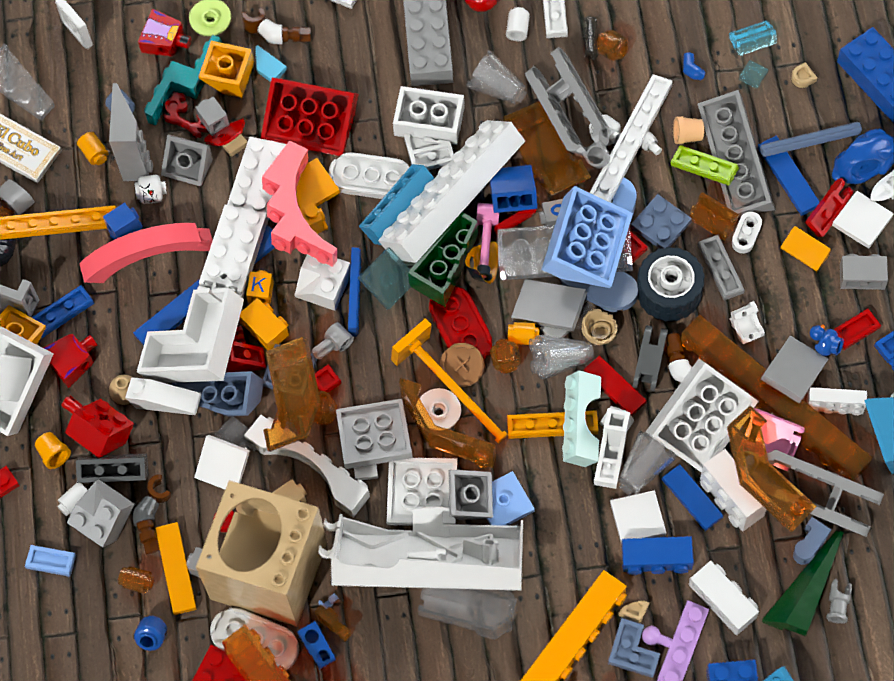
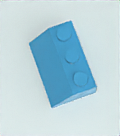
(882, 418)

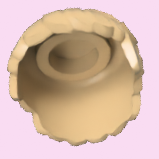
(599, 327)

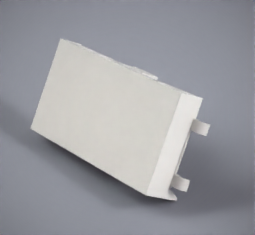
(427, 555)

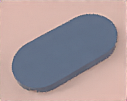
(620, 296)

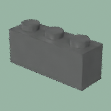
(112, 468)

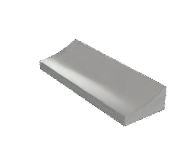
(733, 141)

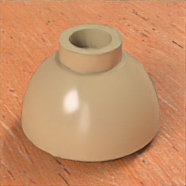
(118, 389)

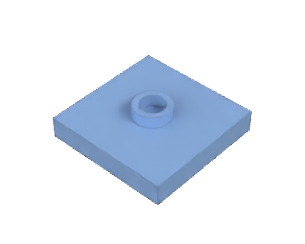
(509, 501)

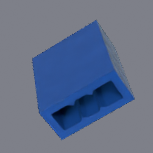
(513, 189)

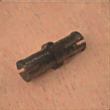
(590, 37)

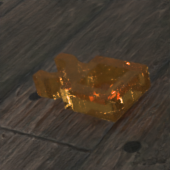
(329, 618)

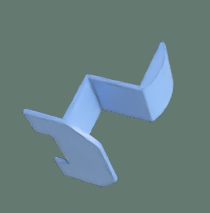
(331, 600)

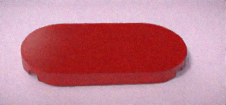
(461, 322)

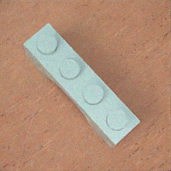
(579, 443)

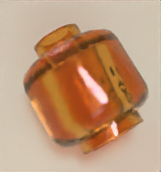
(612, 45)
(505, 356)

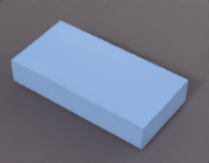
(50, 560)

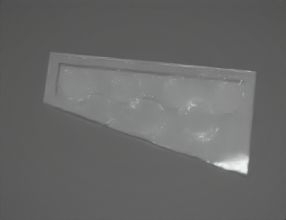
(20, 86)

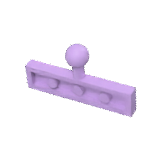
(681, 645)

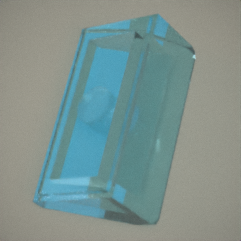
(753, 38)

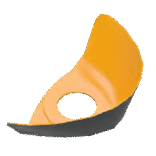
(475, 252)

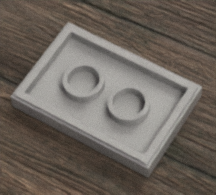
(549, 305)
(794, 369)

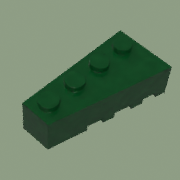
(443, 262)

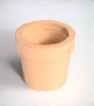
(687, 130)

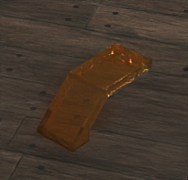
(545, 152)
(294, 393)
(443, 439)
(761, 477)

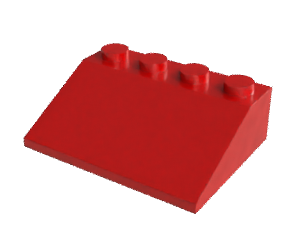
(309, 116)

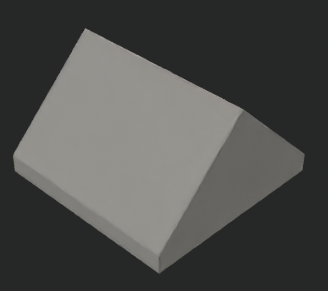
(186, 160)
(470, 494)

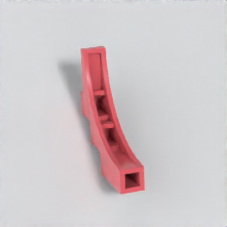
(292, 229)

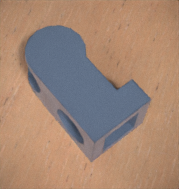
(808, 548)

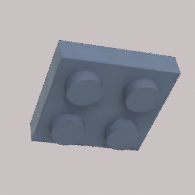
(661, 222)

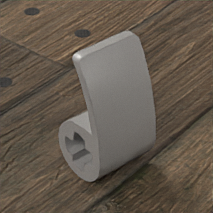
(15, 197)

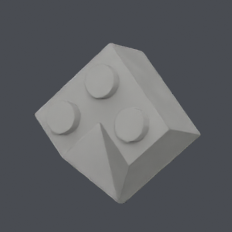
(101, 514)

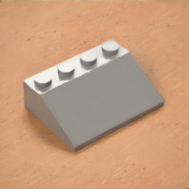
(127, 140)

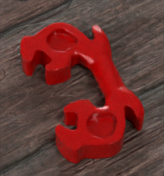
(174, 107)

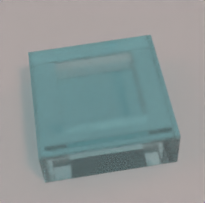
(753, 74)

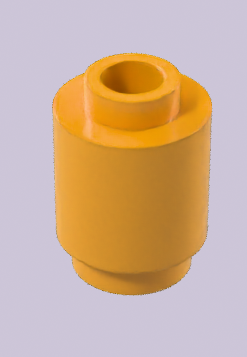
(522, 332)

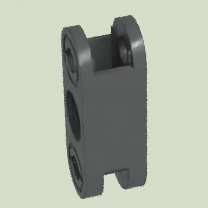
(650, 359)

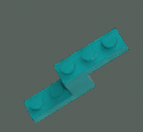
(178, 79)

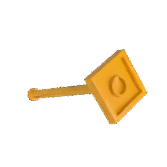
(411, 344)

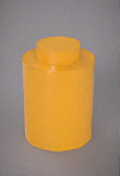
(92, 148)

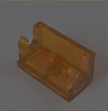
(714, 216)

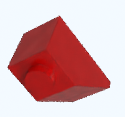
(245, 358)

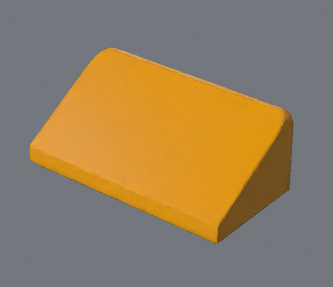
(806, 248)

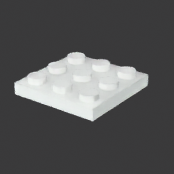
(418, 484)

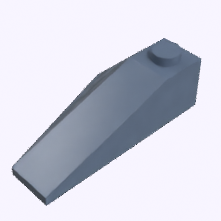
(231, 397)

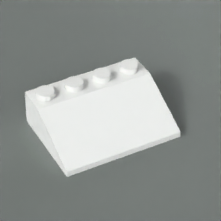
(698, 415)

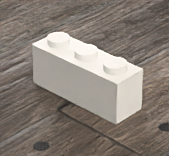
(724, 597)

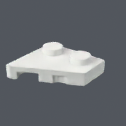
(428, 152)

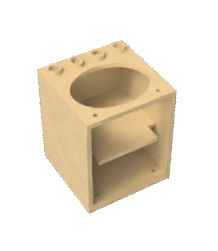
(266, 554)

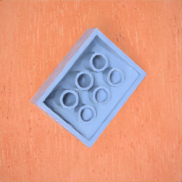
(587, 239)

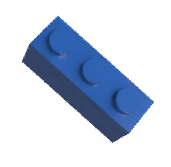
(657, 555)

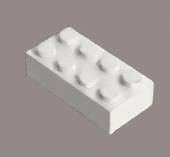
(837, 400)

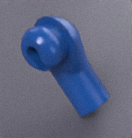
(692, 69)

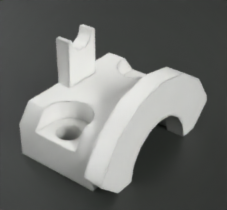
(747, 323)

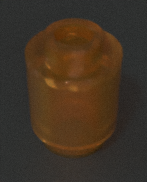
(136, 579)

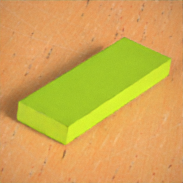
(704, 165)

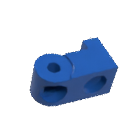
(316, 645)

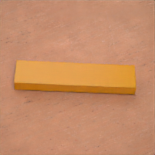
(544, 424)
(175, 568)

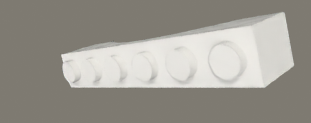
(347, 492)

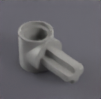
(335, 339)

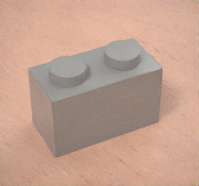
(863, 272)

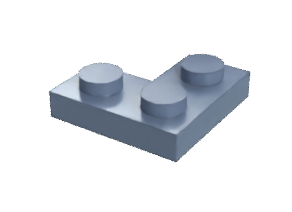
(628, 655)

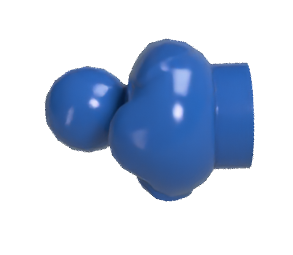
(828, 340)

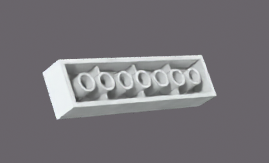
(452, 190)

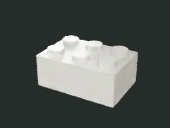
(428, 114)
(721, 479)

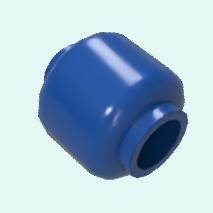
(150, 633)

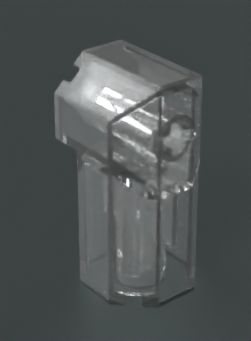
(481, 610)

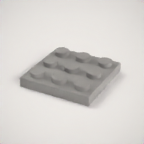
(373, 433)

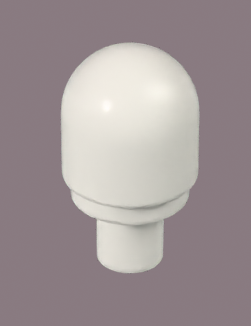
(650, 143)

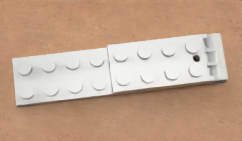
(241, 222)

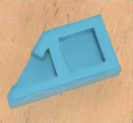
(268, 65)

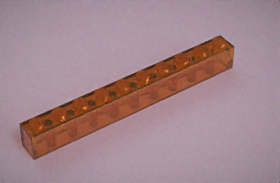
(737, 366)

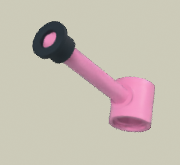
(487, 218)

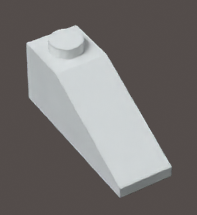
(162, 397)

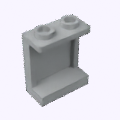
(23, 299)

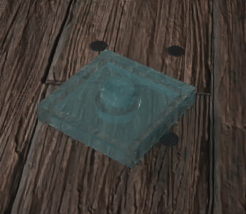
(386, 278)

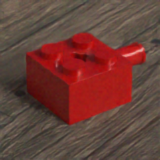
(97, 426)

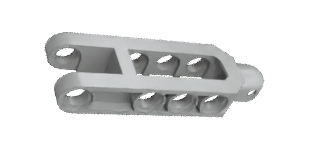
(550, 97)
(839, 483)

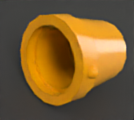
(52, 450)

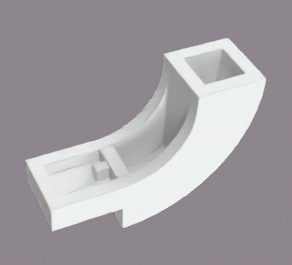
(612, 448)

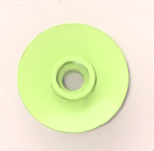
(210, 10)

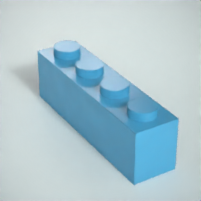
(395, 201)

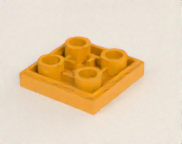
(315, 185)

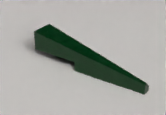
(799, 601)

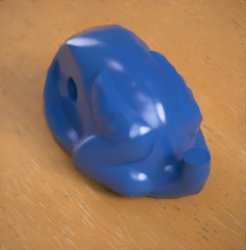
(865, 158)

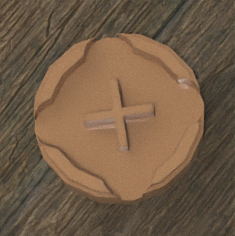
(463, 364)

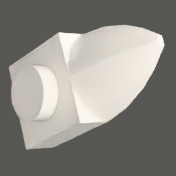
(884, 188)

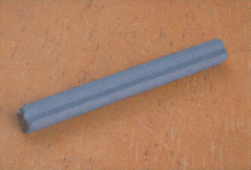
(810, 139)

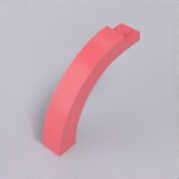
(143, 244)

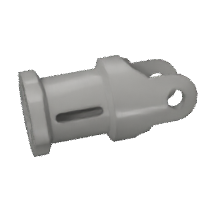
(838, 603)

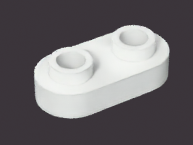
(746, 233)

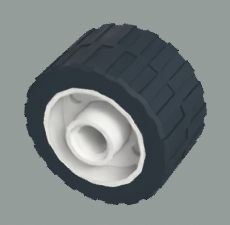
(670, 284)

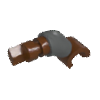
(144, 514)

